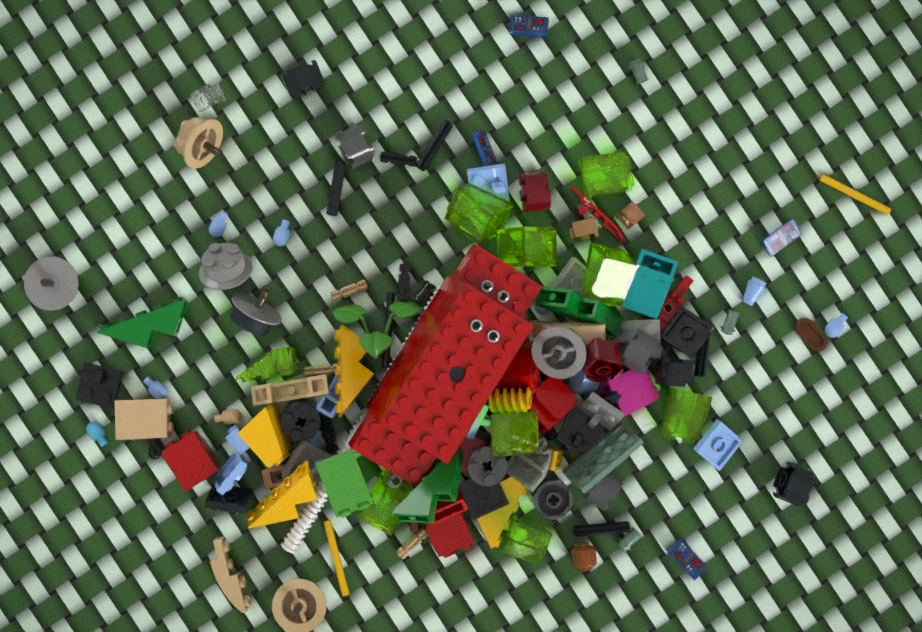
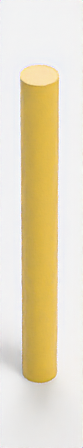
(855, 194)
(336, 557)

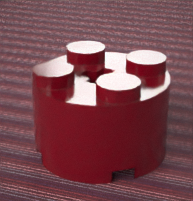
(534, 192)
(602, 360)

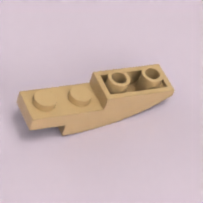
(586, 331)
(230, 583)

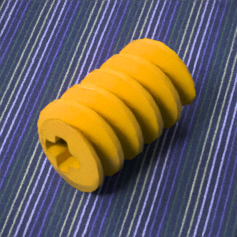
(510, 401)

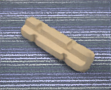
(349, 290)
(320, 370)
(412, 543)

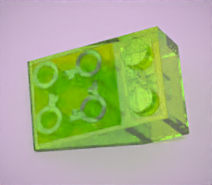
(275, 361)

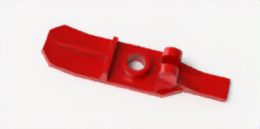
(608, 224)
(674, 299)

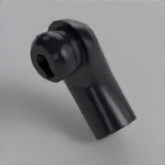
(155, 448)

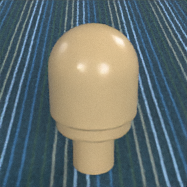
(229, 416)

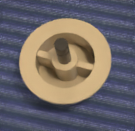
(199, 141)
(299, 605)

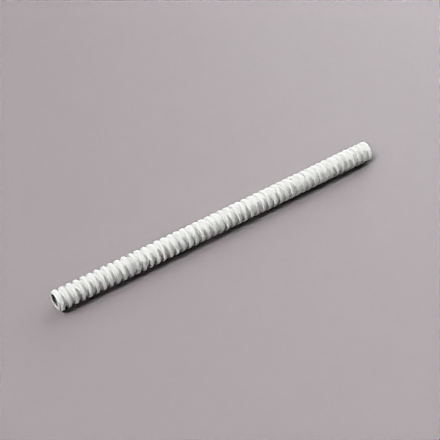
(313, 507)

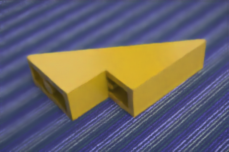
(350, 372)
(284, 500)
(496, 521)

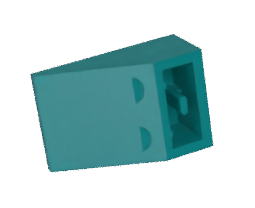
(650, 284)

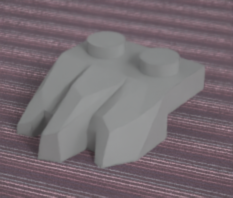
(629, 328)
(530, 467)

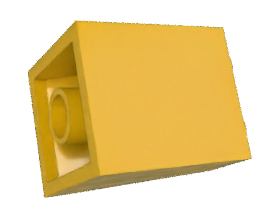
(266, 436)

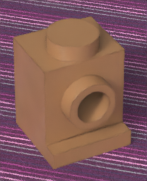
(630, 215)
(583, 229)
(270, 478)

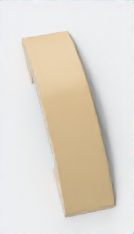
(290, 390)

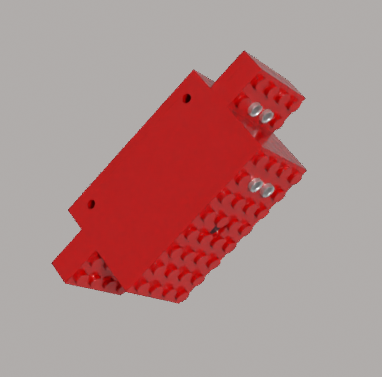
(447, 367)

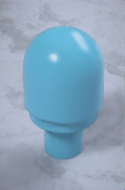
(96, 432)

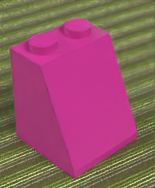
(635, 390)

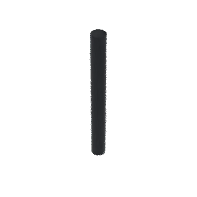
(386, 355)

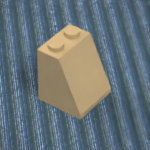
(143, 419)

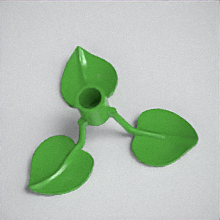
(376, 342)

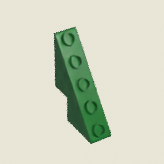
(571, 305)
(142, 328)
(439, 485)

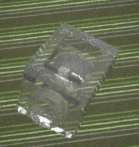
(207, 96)

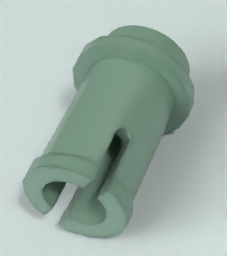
(638, 71)
(730, 322)
(629, 539)

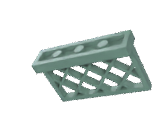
(602, 456)

